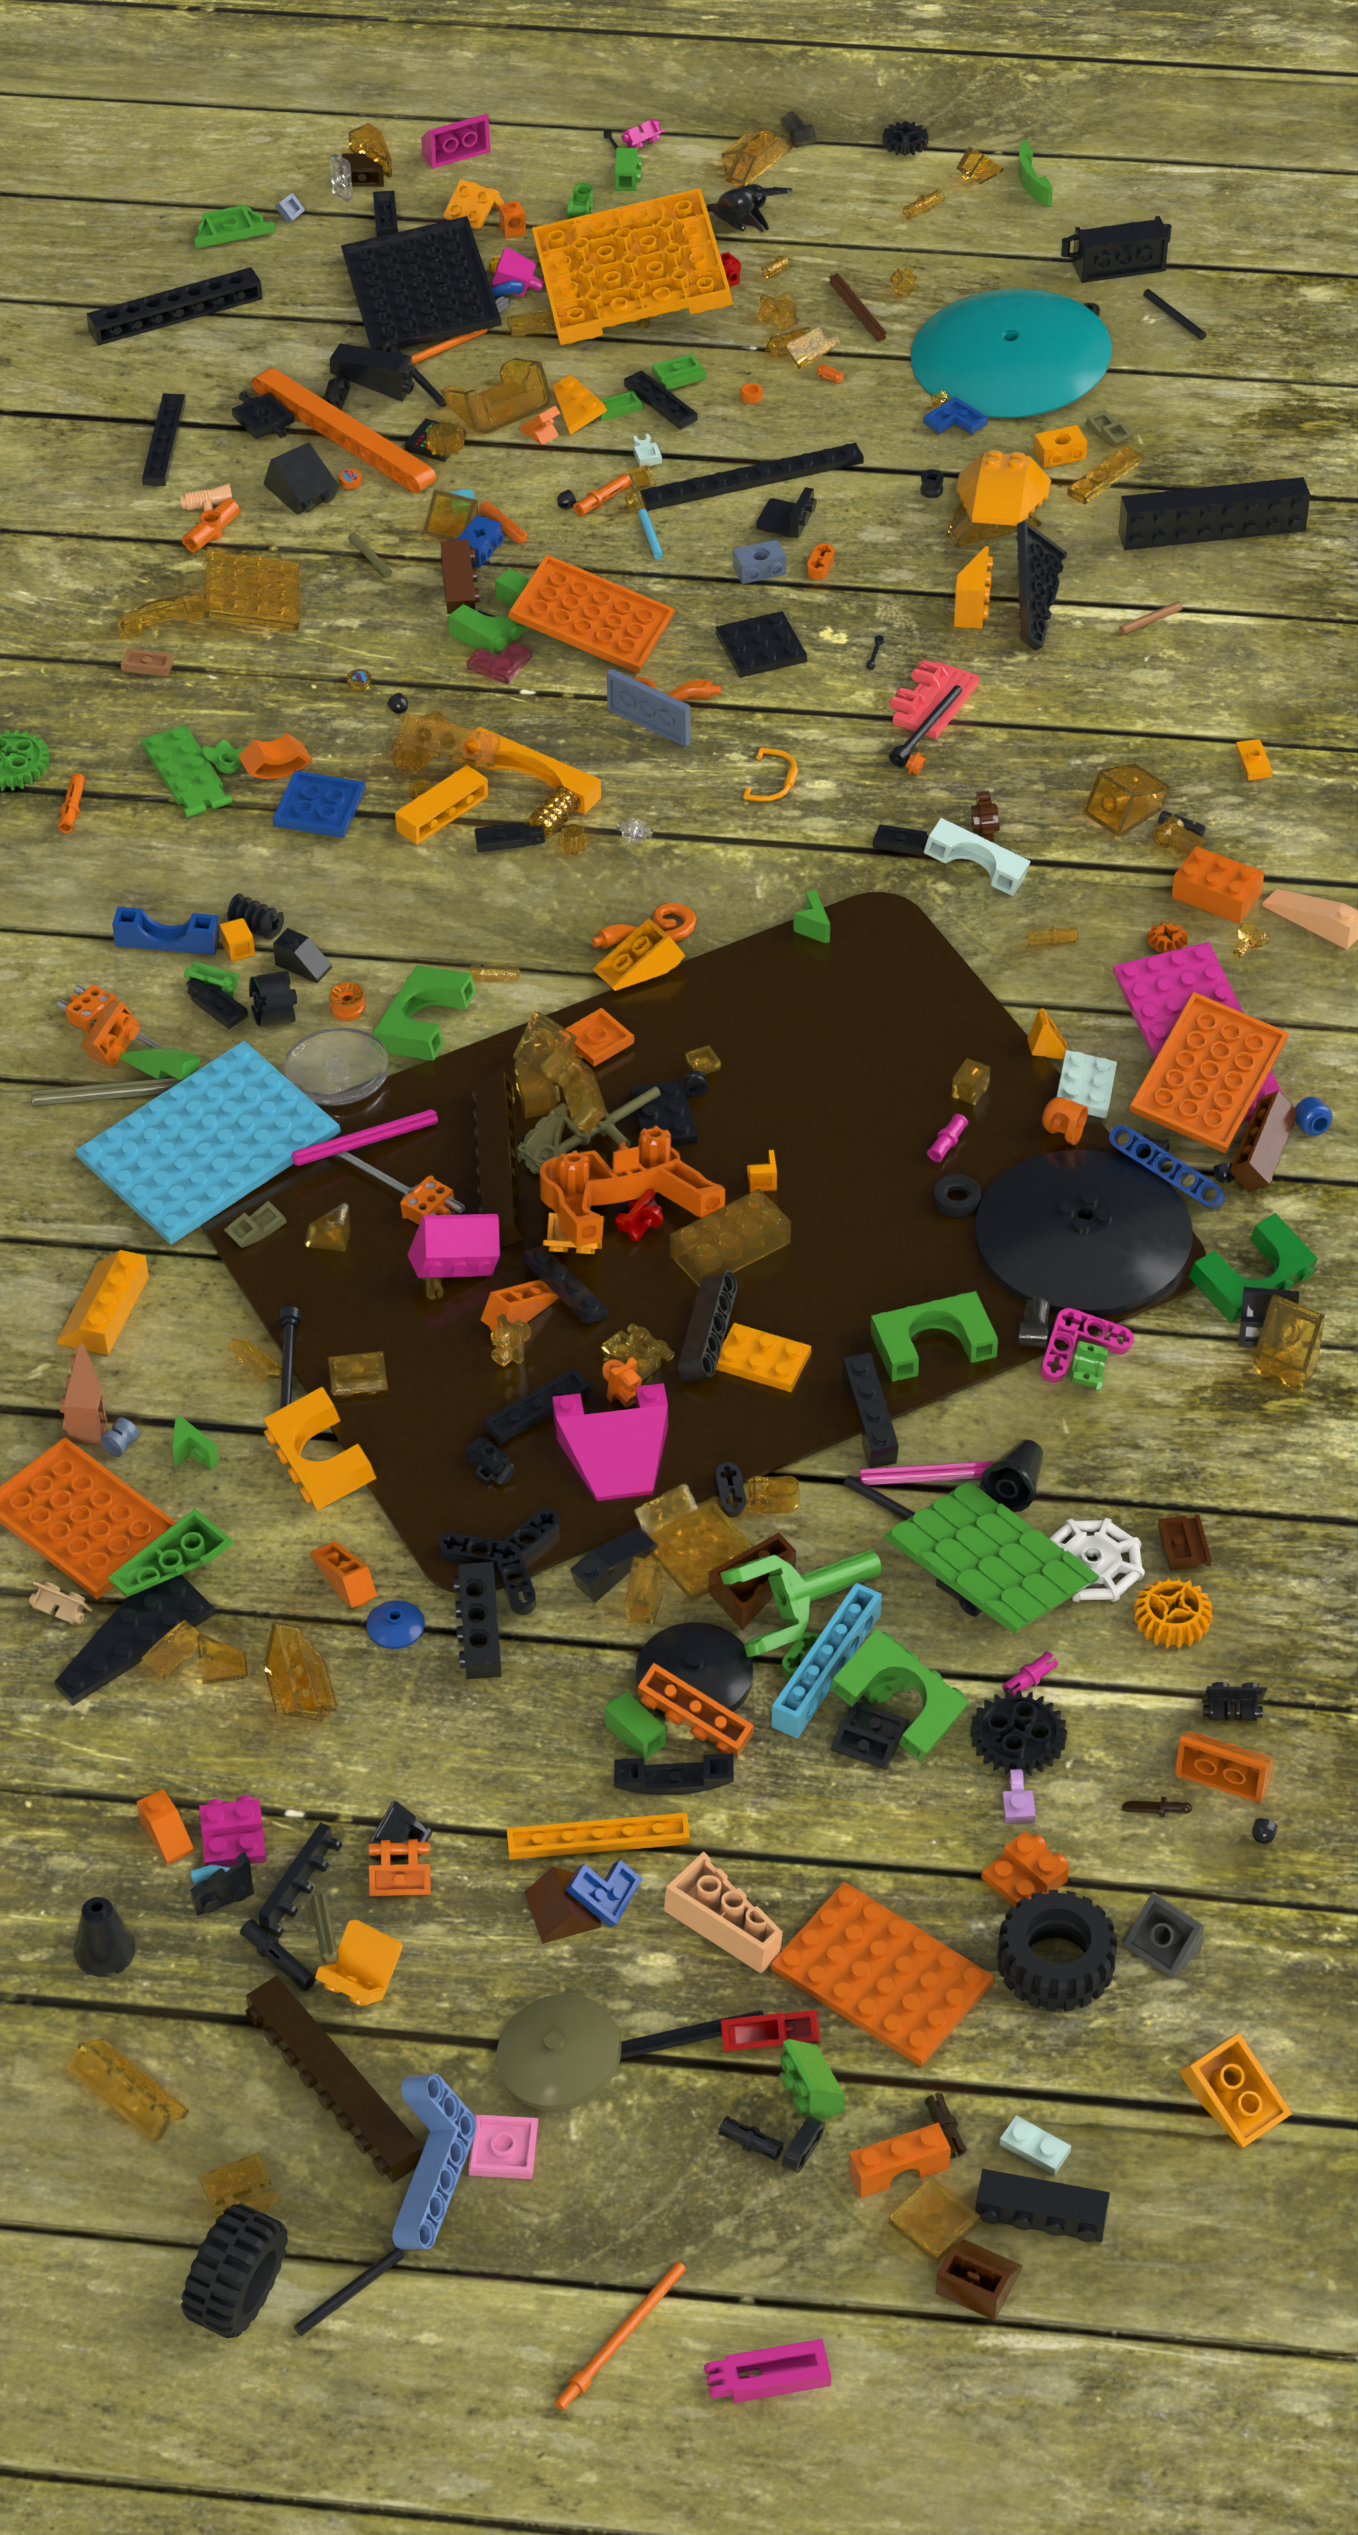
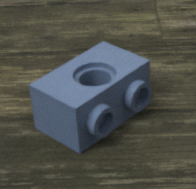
(759, 561)

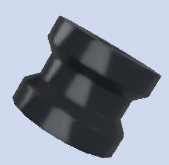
(932, 483)

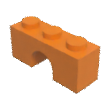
(879, 2163)

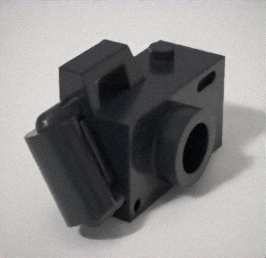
(489, 1461)

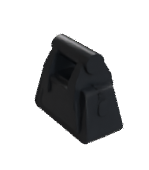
(398, 1827)

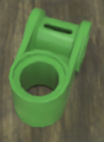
(581, 201)

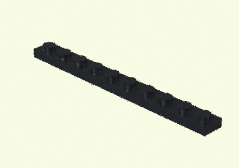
(751, 476)

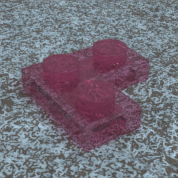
(502, 666)

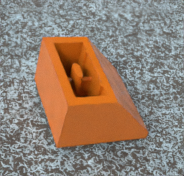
(111, 1034)

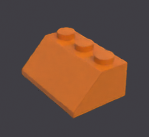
(1223, 1766)

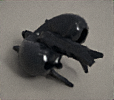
(743, 205)

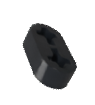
(736, 1488)
(803, 2144)

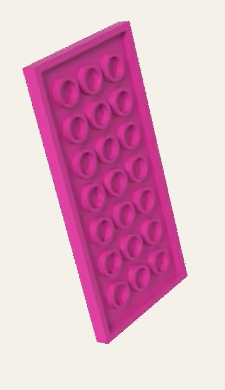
(1162, 986)

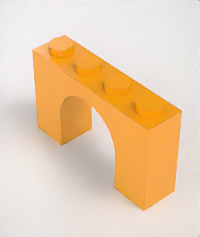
(320, 1480)

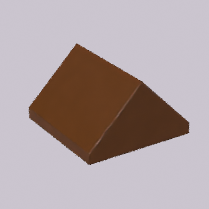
(555, 1910)

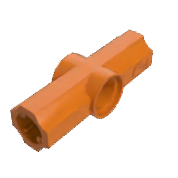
(211, 525)

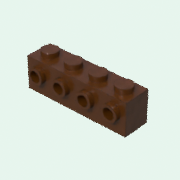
(1263, 1141)

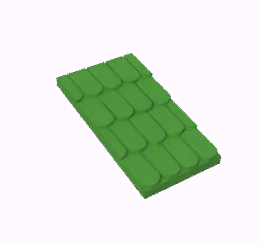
(991, 1557)

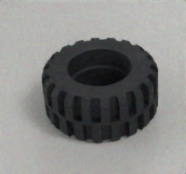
(1055, 1983)
(234, 2270)

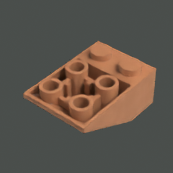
(84, 1402)

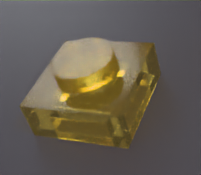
(703, 1060)

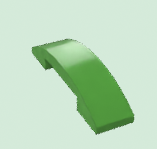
(1037, 187)

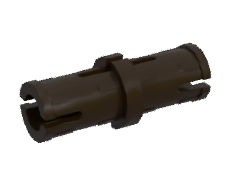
(948, 2123)

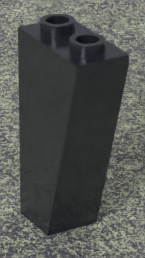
(375, 369)

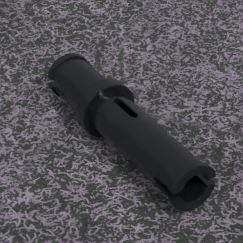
(269, 1947)

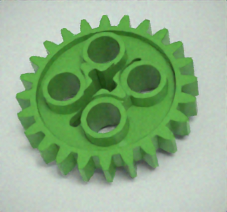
(21, 759)

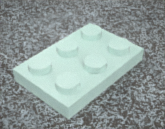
(1087, 1081)

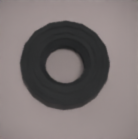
(957, 1182)

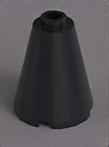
(1014, 1476)
(102, 1939)

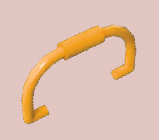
(789, 781)

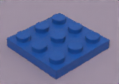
(319, 804)

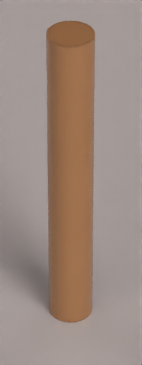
(1151, 617)

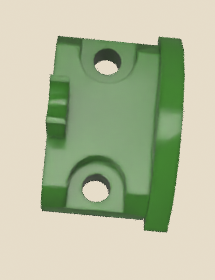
(1088, 1365)

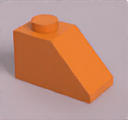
(164, 1826)

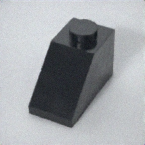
(300, 956)

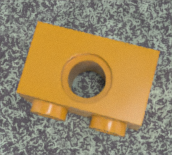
(1060, 446)

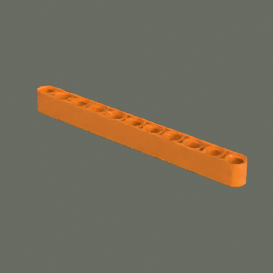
(346, 431)

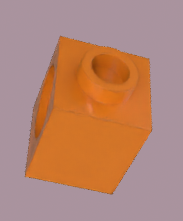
(512, 219)

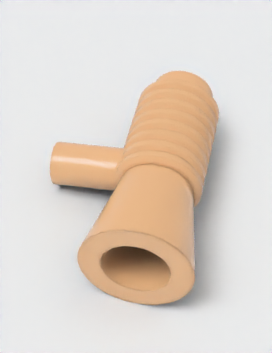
(206, 498)

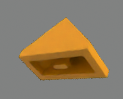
(1046, 1038)

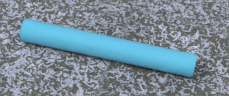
(650, 534)

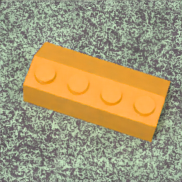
(106, 1302)

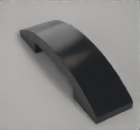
(674, 1778)

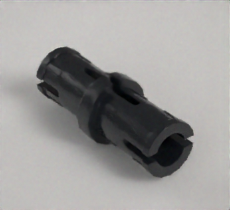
(751, 2138)

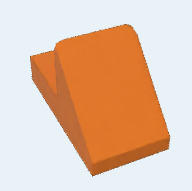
(541, 426)

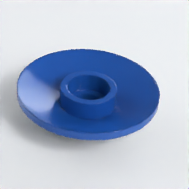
(399, 1632)

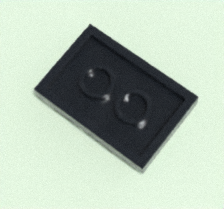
(667, 1111)

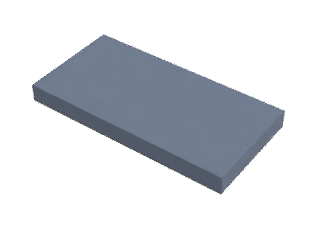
(648, 707)

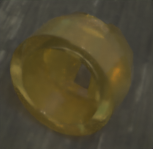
(940, 398)

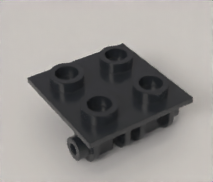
(1247, 1695)

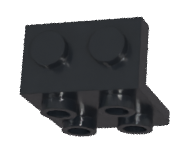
(787, 517)

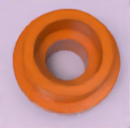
(915, 764)

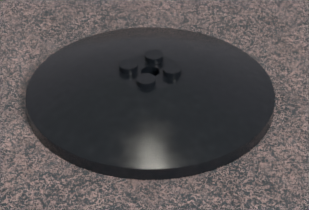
(1100, 1265)

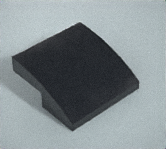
(1254, 1310)
(870, 1735)

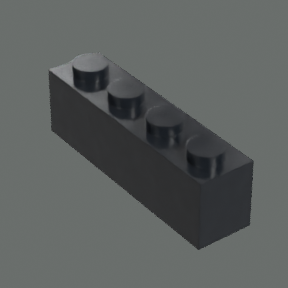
(1042, 2205)

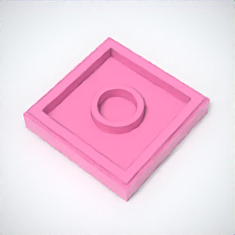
(503, 2147)

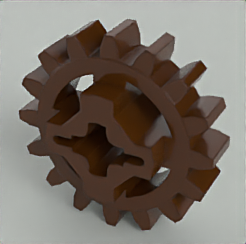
(985, 816)

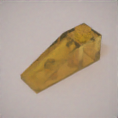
(371, 142)

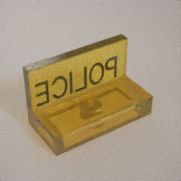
(810, 347)

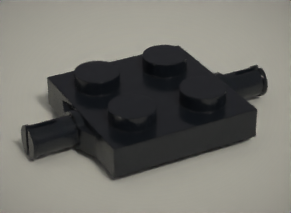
(262, 415)

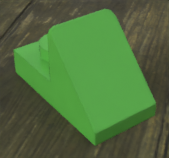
(813, 919)
(190, 1441)

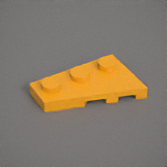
(577, 403)

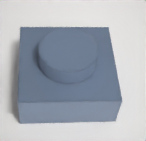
(290, 208)

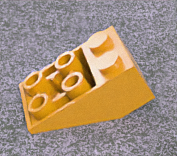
(974, 591)

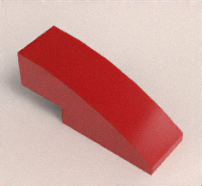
(770, 2030)

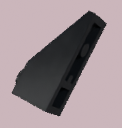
(610, 1563)

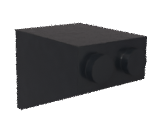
(300, 479)

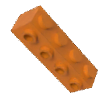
(695, 1710)

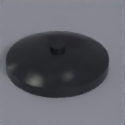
(703, 1658)

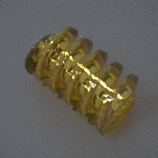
(555, 810)

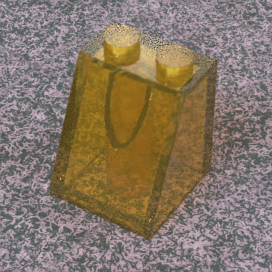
(1125, 798)

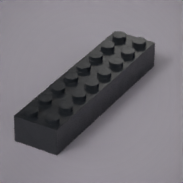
(1213, 513)

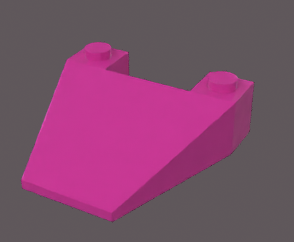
(615, 1449)

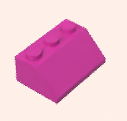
(456, 141)
(456, 1246)

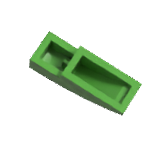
(163, 1062)

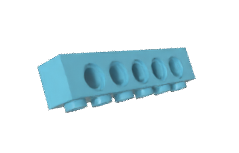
(825, 1659)

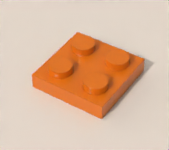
(600, 1037)

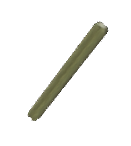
(102, 1091)

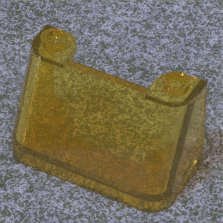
(519, 395)

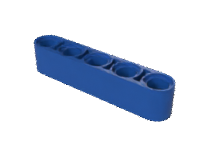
(1175, 1175)

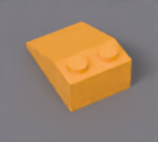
(640, 957)
(1235, 2090)

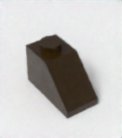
(364, 171)

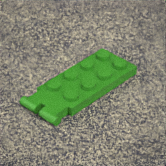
(185, 771)

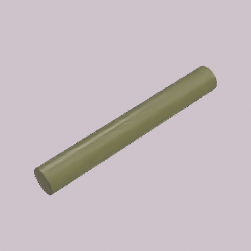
(369, 554)

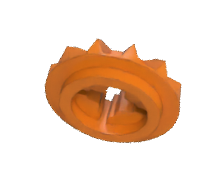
(1162, 943)

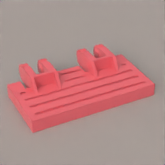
(934, 684)

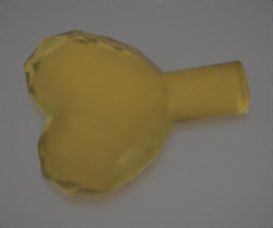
(1250, 938)

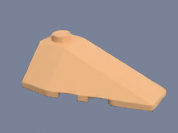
(1321, 916)

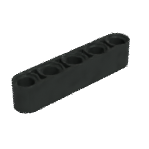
(707, 1326)

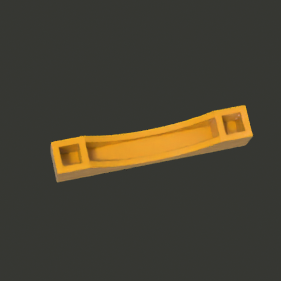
(553, 772)

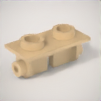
(69, 1605)

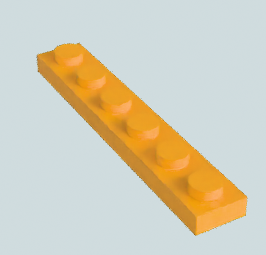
(598, 1836)

